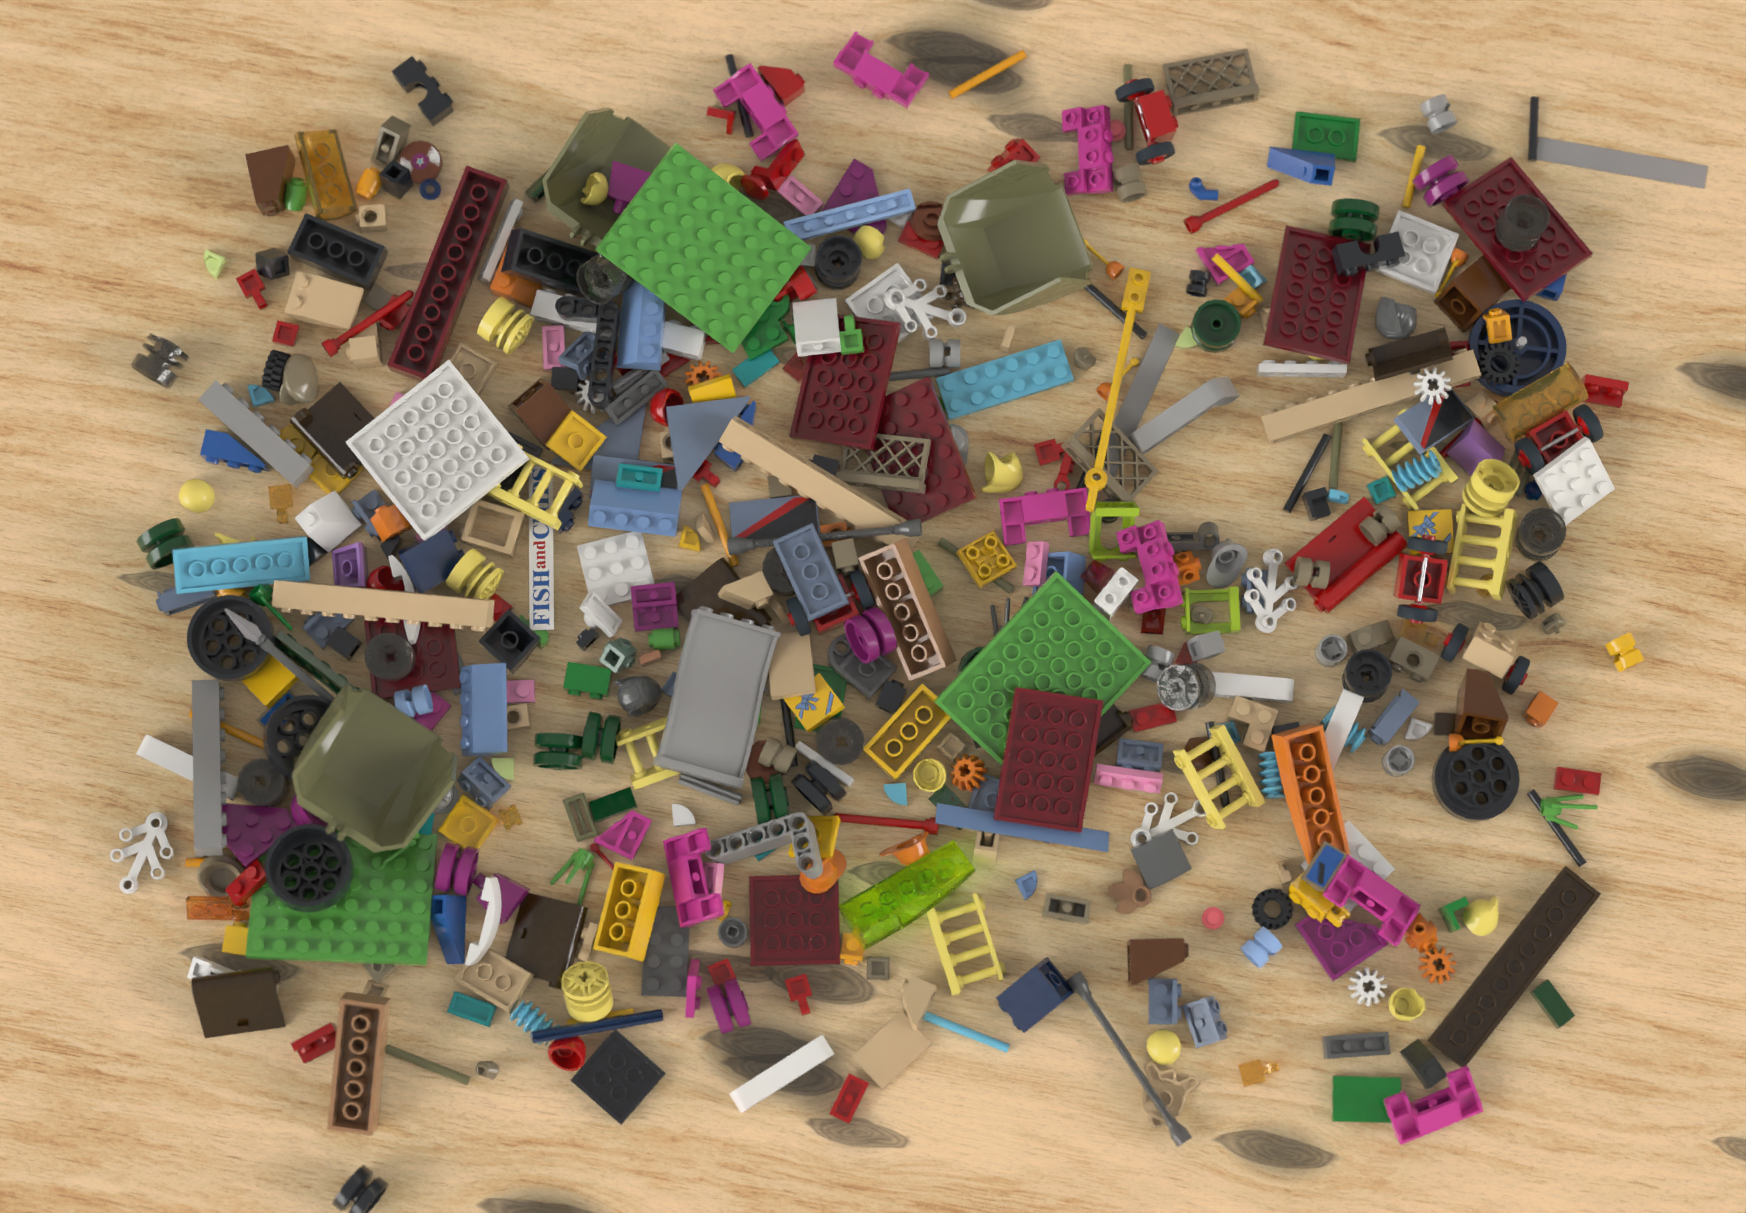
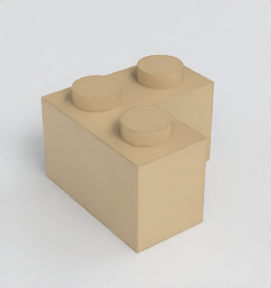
(365, 348)
(1257, 719)

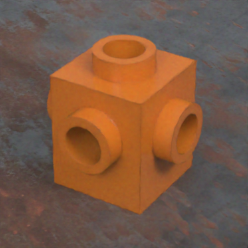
(1188, 567)
(1421, 934)

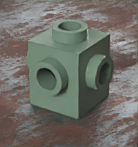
(618, 655)

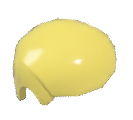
(595, 190)
(870, 242)
(196, 495)
(929, 775)
(1406, 1004)
(1163, 1047)

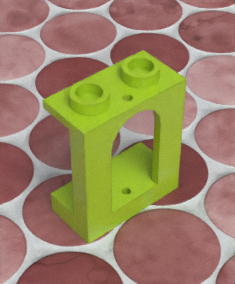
(1128, 510)
(1193, 596)

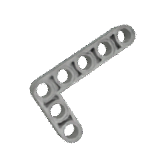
(1209, 395)
(770, 841)

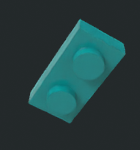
(639, 477)

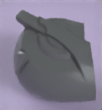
(1395, 319)
(638, 694)

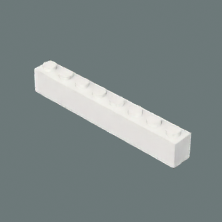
(677, 339)

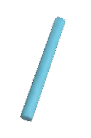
(975, 1035)

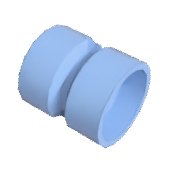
(414, 701)
(1262, 946)

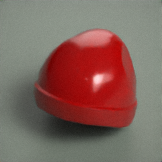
(661, 400)
(383, 579)
(567, 1053)

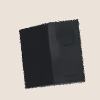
(510, 641)

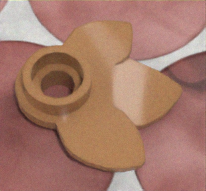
(1126, 892)

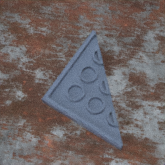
(696, 431)
(621, 439)

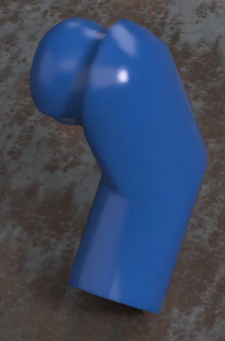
(1200, 191)

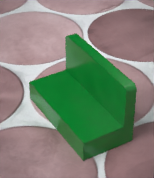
(1448, 915)

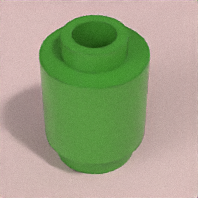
(295, 194)
(664, 639)

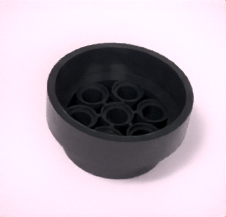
(202, 633)
(292, 711)
(1465, 806)
(298, 844)

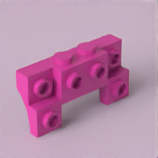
(878, 76)
(762, 107)
(1094, 150)
(1044, 508)
(1157, 564)
(689, 880)
(1376, 896)
(1435, 1110)

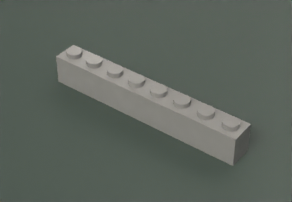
(207, 768)

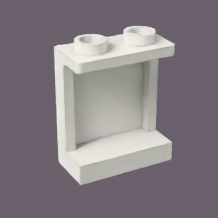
(816, 327)
(1115, 593)

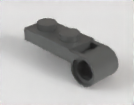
(1195, 540)

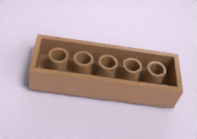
(909, 608)
(358, 1063)

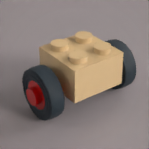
(1489, 651)

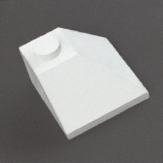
(328, 521)

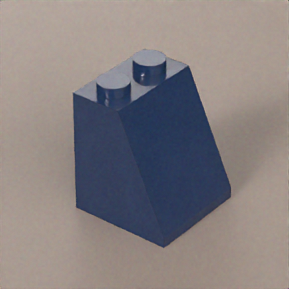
(431, 560)
(1034, 995)

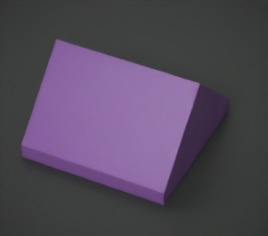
(1475, 446)
(350, 565)

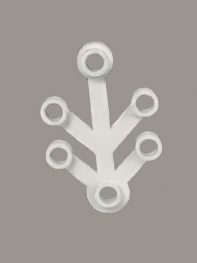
(921, 308)
(1269, 592)
(1166, 824)
(144, 849)

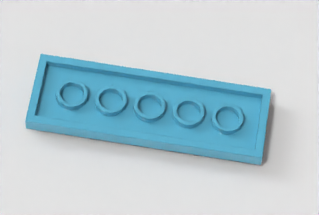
(1004, 379)
(240, 564)

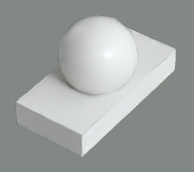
(599, 614)

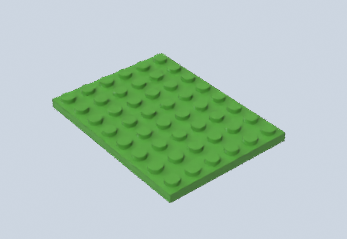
(703, 248)
(1048, 646)
(376, 922)

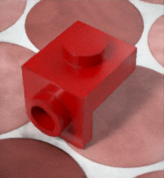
(396, 317)

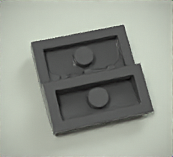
(1161, 859)

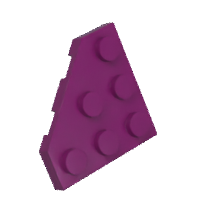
(856, 186)
(254, 829)
(1340, 947)

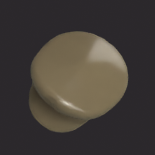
(299, 380)
(218, 873)

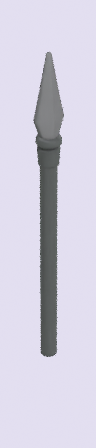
(253, 633)

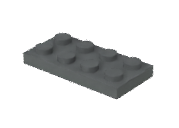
(666, 956)

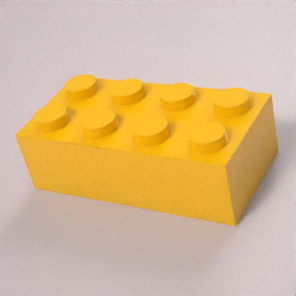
(907, 733)
(629, 911)

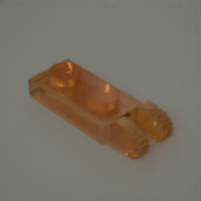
(215, 908)

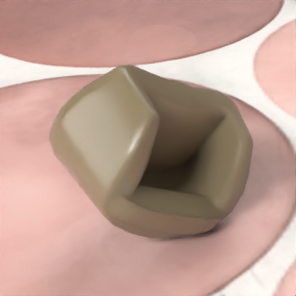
(1084, 358)
(1201, 614)
(1553, 623)
(487, 1069)

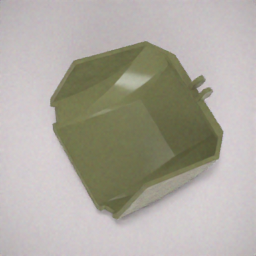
(592, 149)
(1013, 240)
(372, 771)

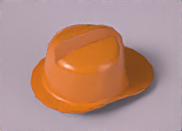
(909, 850)
(832, 870)

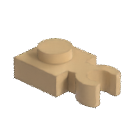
(589, 935)

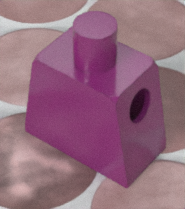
(624, 185)
(511, 894)

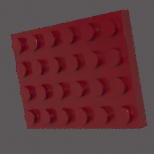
(1526, 272)
(1311, 304)
(846, 393)
(918, 414)
(1048, 759)

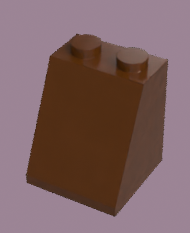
(268, 175)
(1472, 293)
(540, 410)
(1479, 707)
(1153, 956)

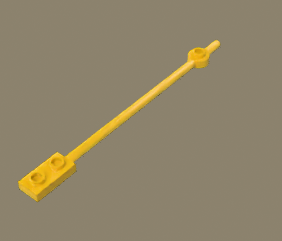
(1133, 303)

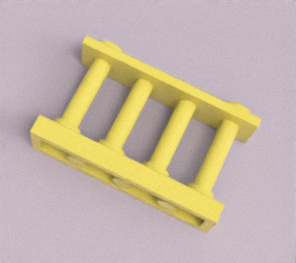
(1410, 501)
(531, 506)
(1499, 564)
(643, 776)
(1240, 776)
(943, 939)

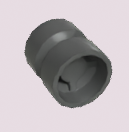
(733, 932)

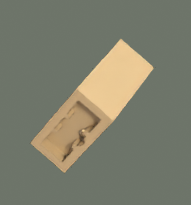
(513, 536)

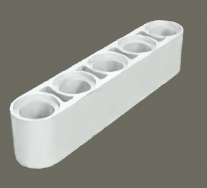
(1254, 687)
(178, 762)
(781, 1073)

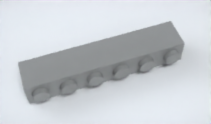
(256, 434)

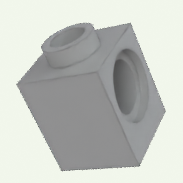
(1205, 646)

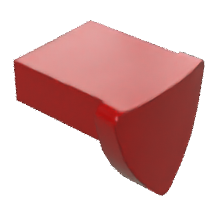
(724, 114)

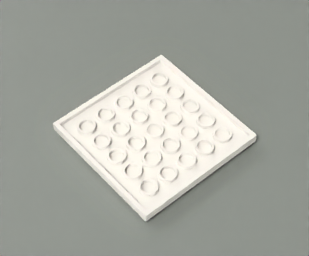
(437, 450)

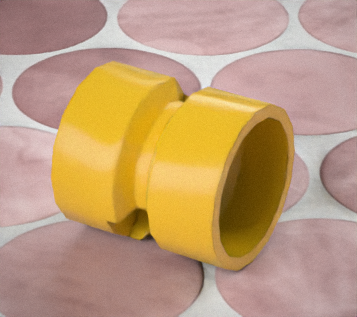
(1624, 652)

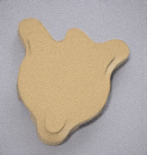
(1170, 1091)

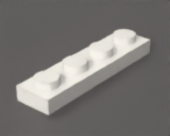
(497, 249)
(1311, 369)

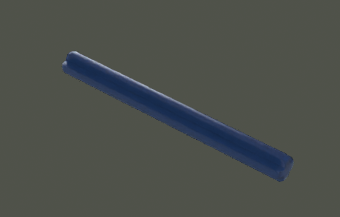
(597, 1026)

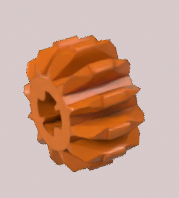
(698, 372)
(975, 776)
(1444, 962)

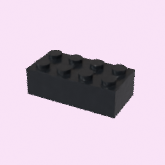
(337, 252)
(545, 260)

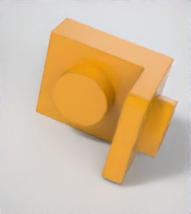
(1242, 303)
(1498, 325)
(851, 950)

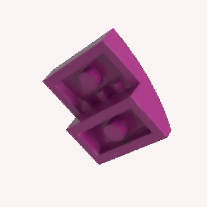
(654, 606)

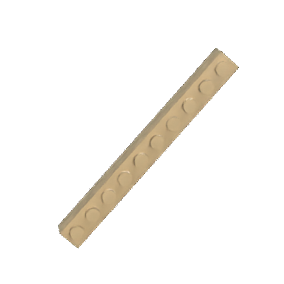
(1361, 399)
(810, 480)
(383, 603)

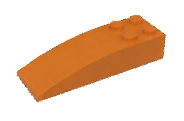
(1310, 788)

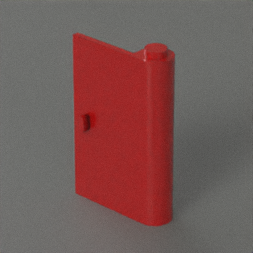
(1350, 556)

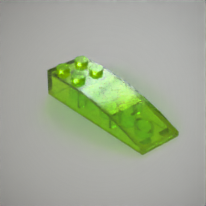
(905, 895)

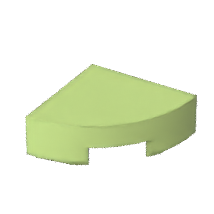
(214, 263)
(1186, 339)
(504, 767)

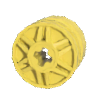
(505, 325)
(1490, 488)
(471, 575)
(587, 991)

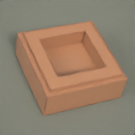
(650, 658)

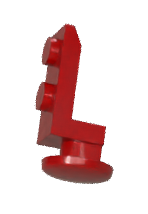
(776, 174)

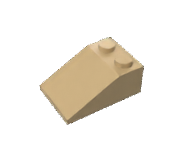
(323, 301)

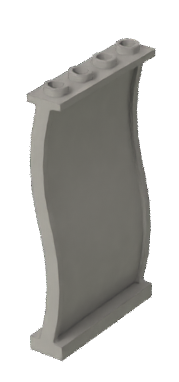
(717, 697)

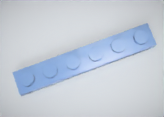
(852, 215)

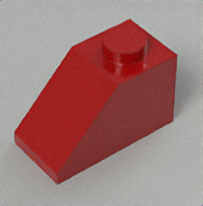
(783, 81)

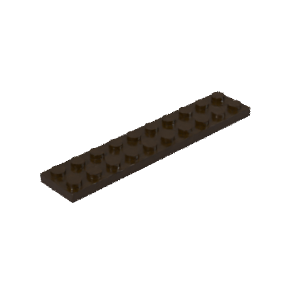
(1514, 967)

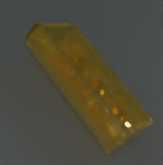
(326, 174)
(1540, 402)

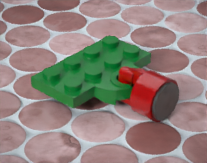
(767, 331)

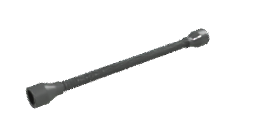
(909, 528)
(1177, 1131)

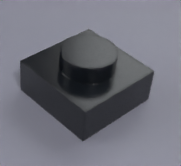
(587, 638)

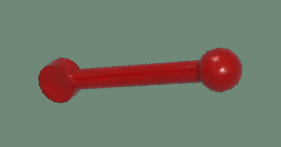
(595, 848)

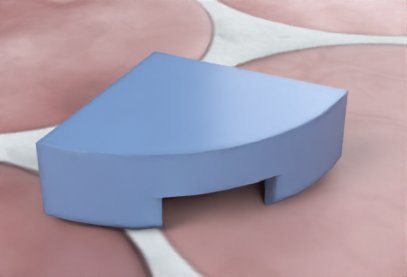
(1027, 884)

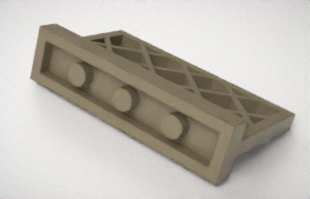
(1218, 97)
(1086, 459)
(887, 481)

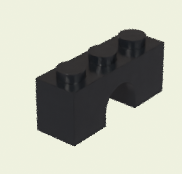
(412, 75)
(1351, 259)

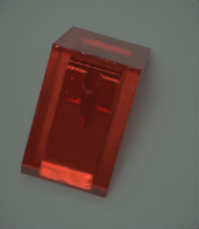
(1097, 576)
(1153, 621)

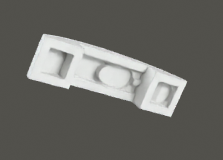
(400, 573)
(1341, 723)
(492, 894)

